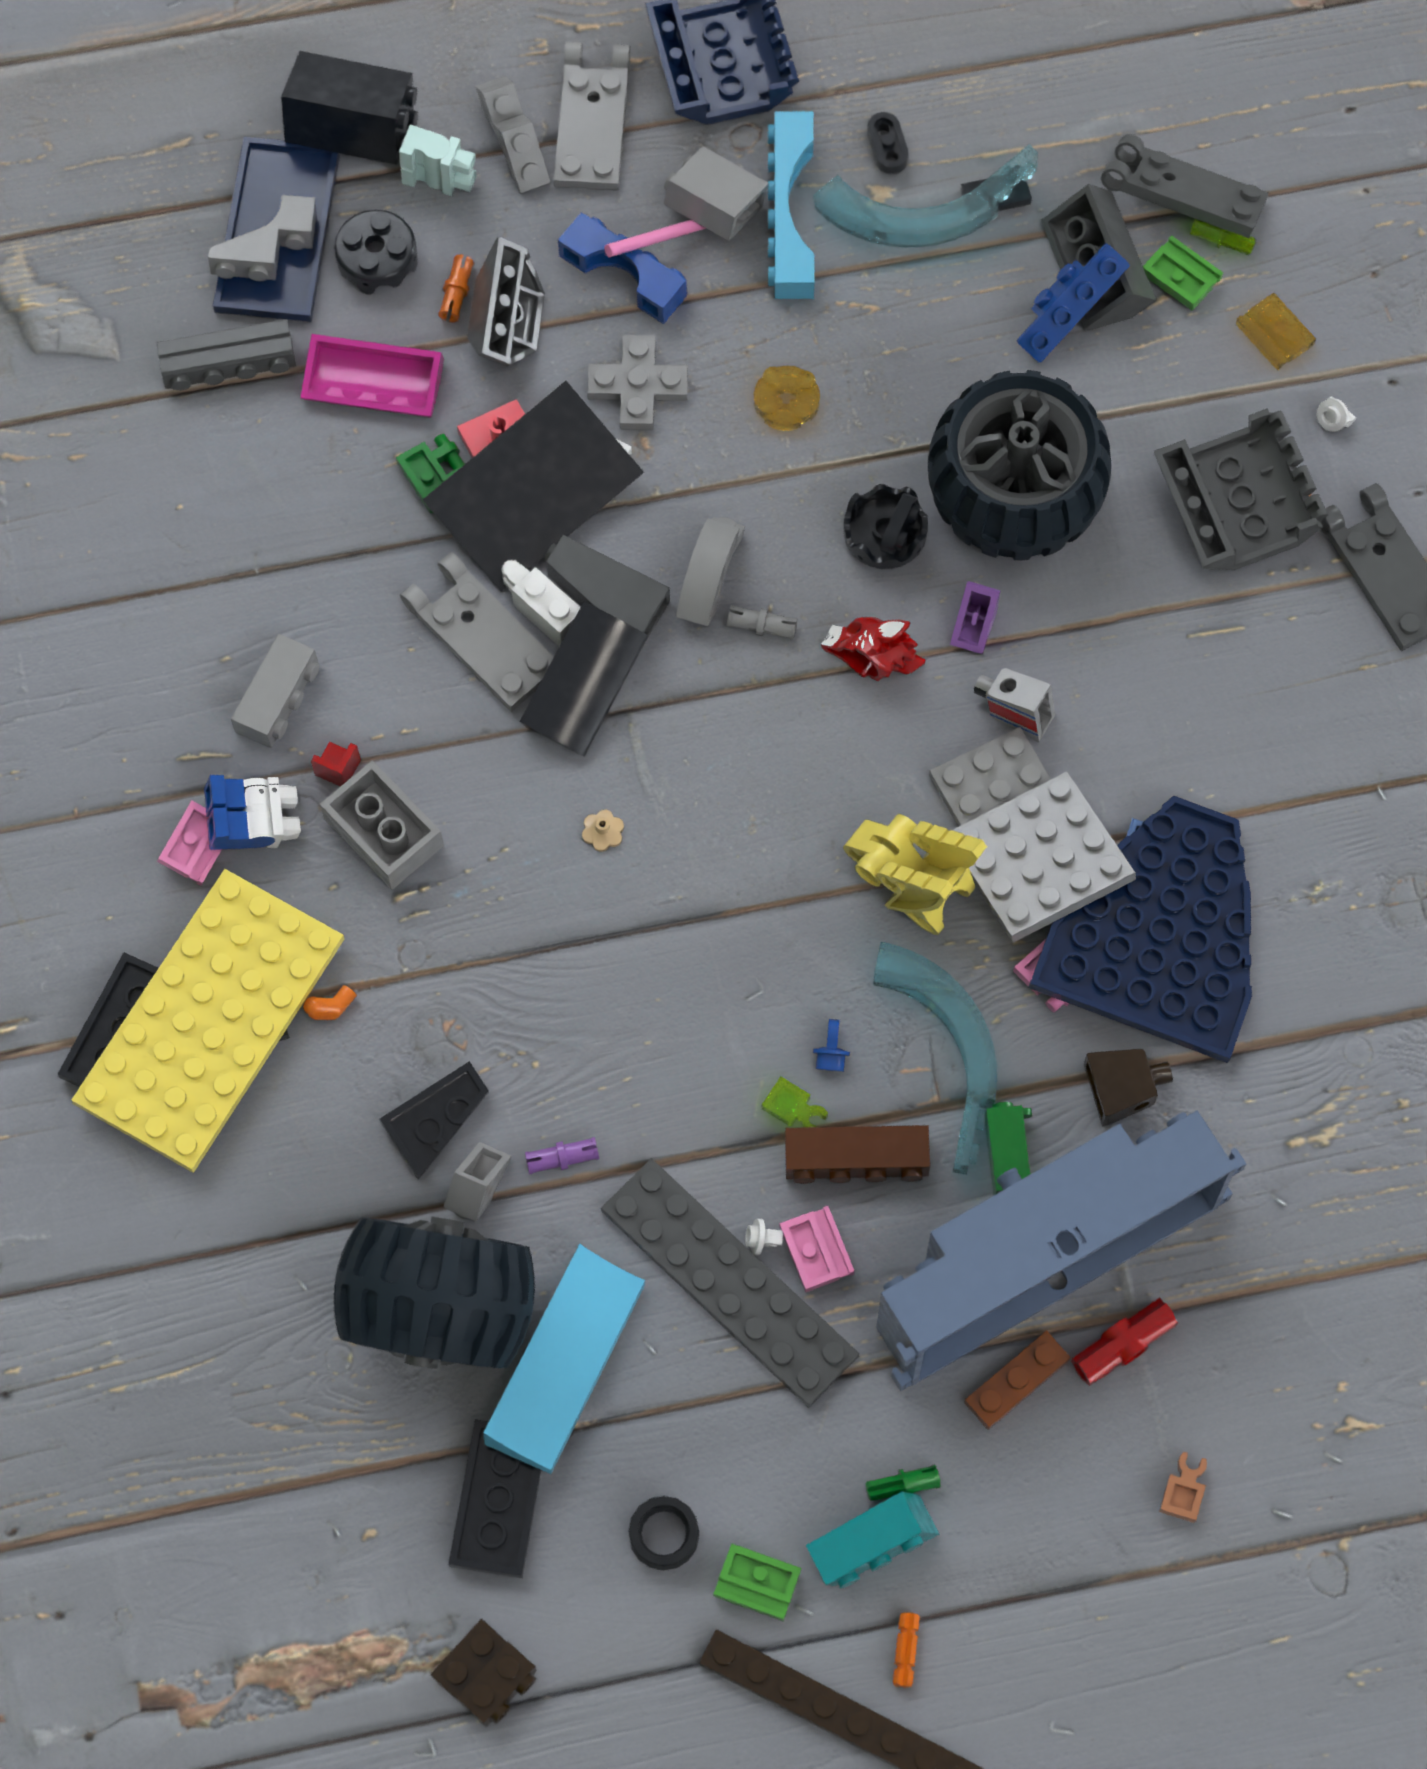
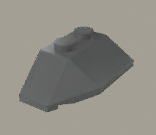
(506, 305)

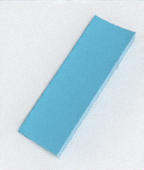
(563, 1360)

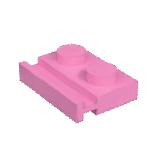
(188, 846)
(816, 1249)

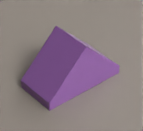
(975, 617)

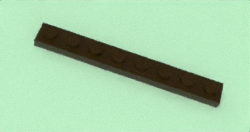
(825, 1707)

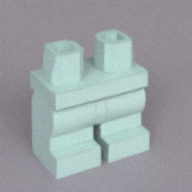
(436, 161)

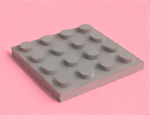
(1044, 857)

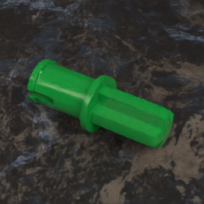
(909, 1482)

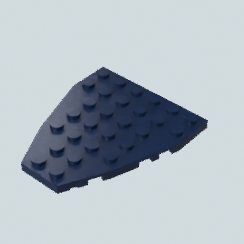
(1171, 943)

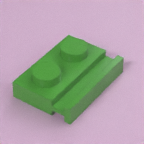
(1182, 273)
(757, 1582)

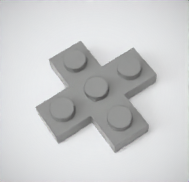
(637, 382)

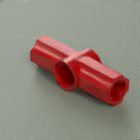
(1124, 1341)

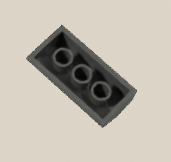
(1079, 231)

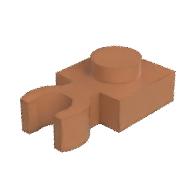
(1183, 1493)

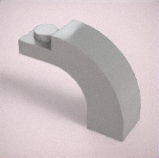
(708, 569)

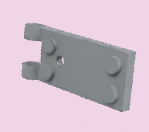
(589, 131)
(492, 644)

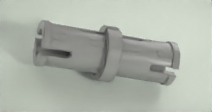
(762, 622)

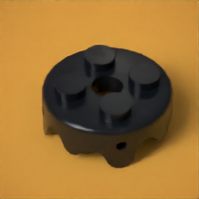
(379, 268)
(867, 513)

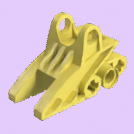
(918, 883)

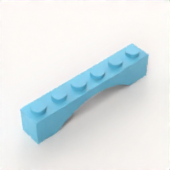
(794, 260)

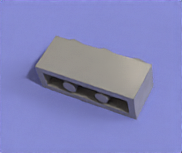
(275, 691)

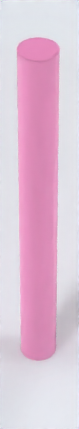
(652, 237)

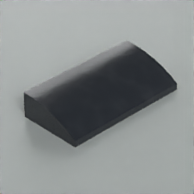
(583, 679)

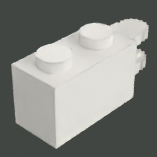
(540, 600)

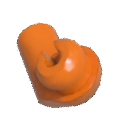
(329, 1008)

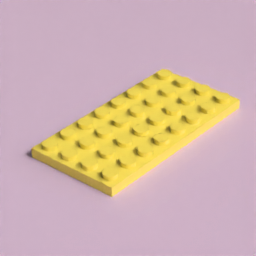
(208, 1020)

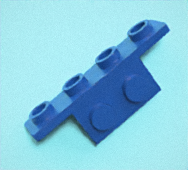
(1070, 300)

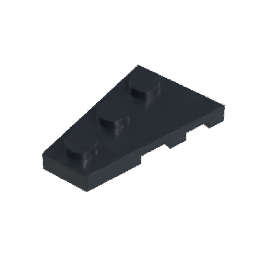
(434, 1116)

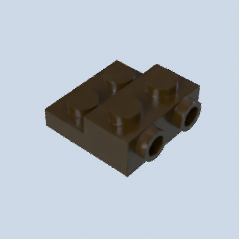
(485, 1673)

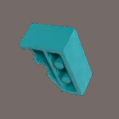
(872, 1539)

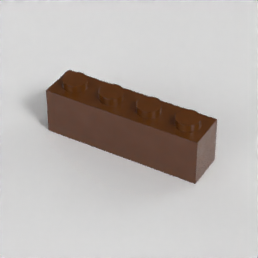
(857, 1153)

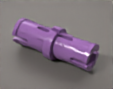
(562, 1155)

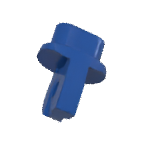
(831, 1057)

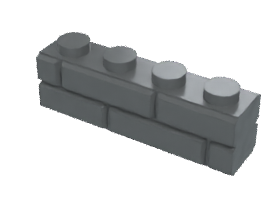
(226, 354)

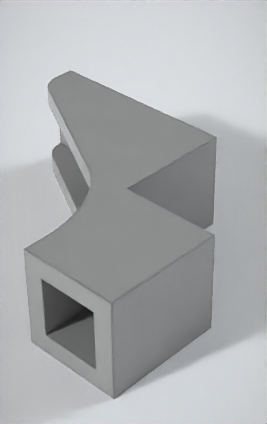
(514, 133)
(257, 252)

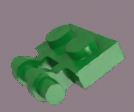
(423, 466)

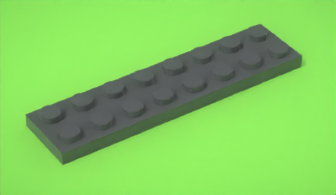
(730, 1282)

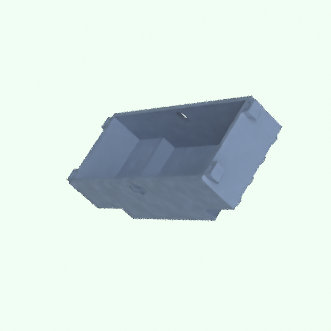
(1067, 1218)

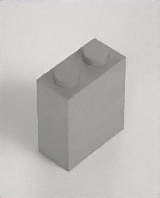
(715, 193)

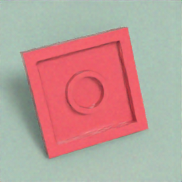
(486, 428)

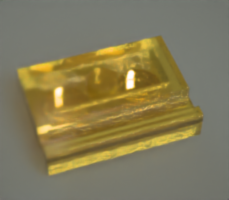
(1275, 331)

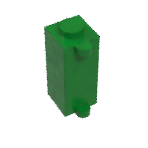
(1007, 1140)

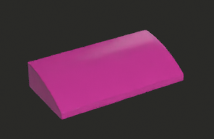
(372, 375)

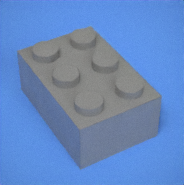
(382, 825)

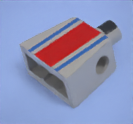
(1018, 701)

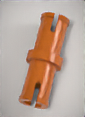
(456, 288)

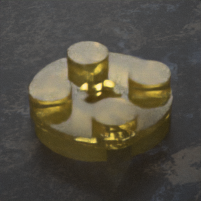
(791, 380)

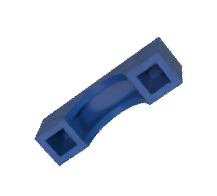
(658, 289)

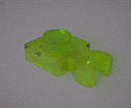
(789, 1104)

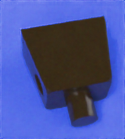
(1124, 1082)

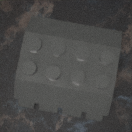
(1243, 493)

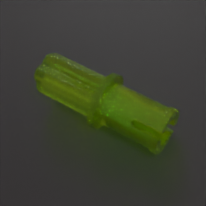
(1223, 237)

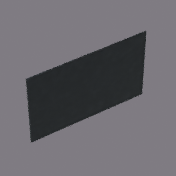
(533, 484)

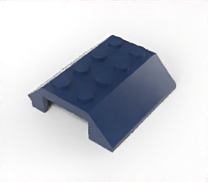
(723, 57)

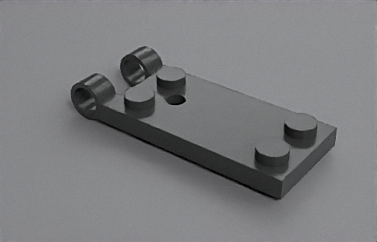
(1185, 187)
(1390, 581)

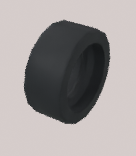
(657, 1505)

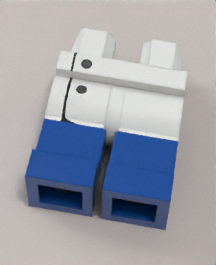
(249, 812)

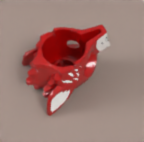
(881, 642)

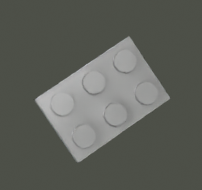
(988, 776)

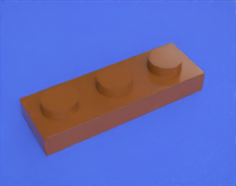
(1017, 1380)

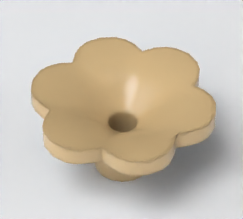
(604, 836)

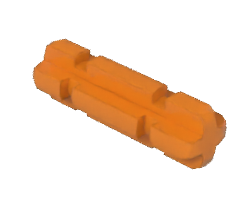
(906, 1649)

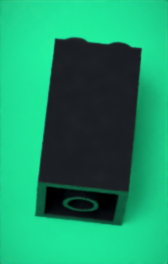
(348, 107)

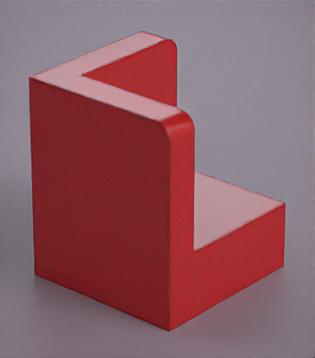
(336, 763)

